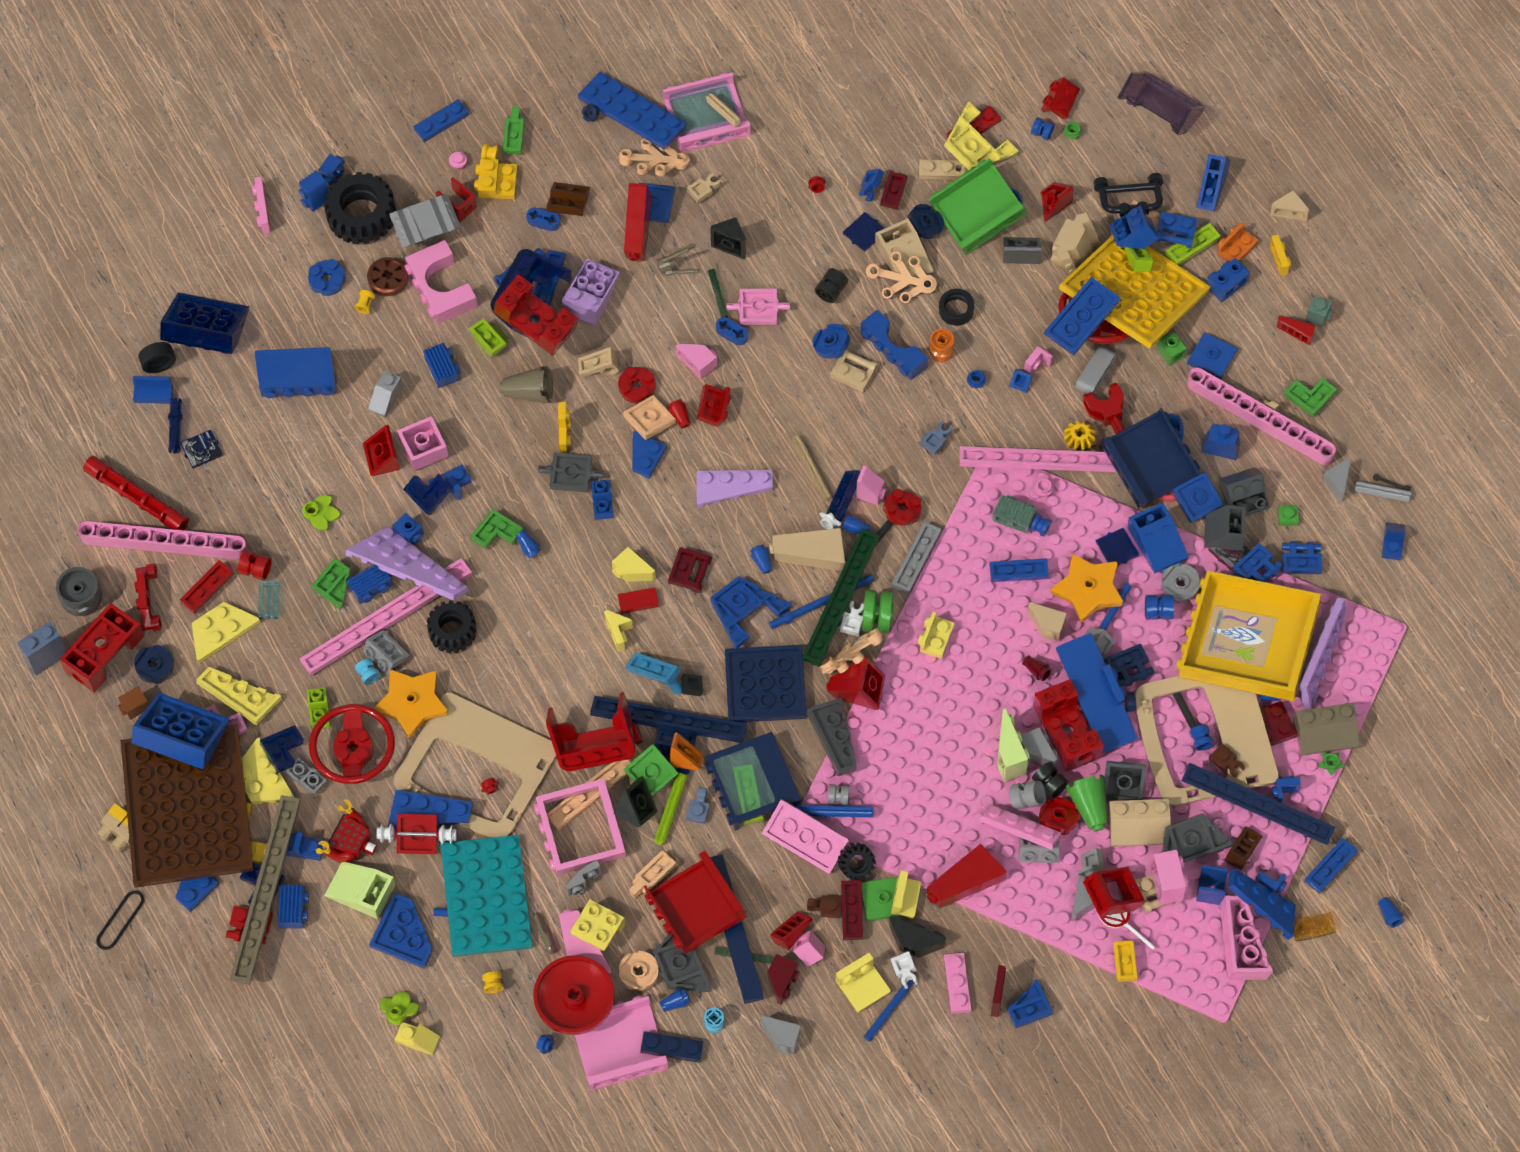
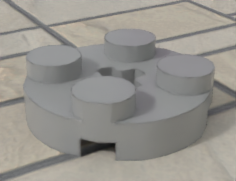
(1181, 593)

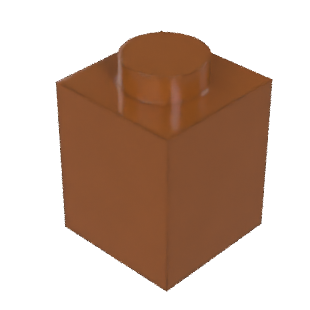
(133, 703)

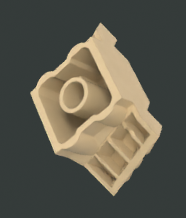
(1074, 243)

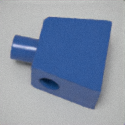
(1222, 441)

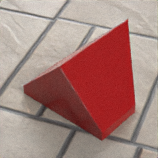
(1055, 199)

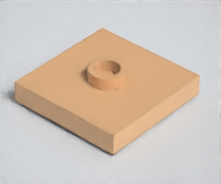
(649, 417)

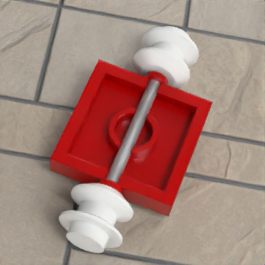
(416, 833)

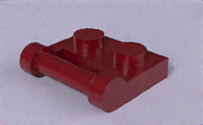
(684, 566)

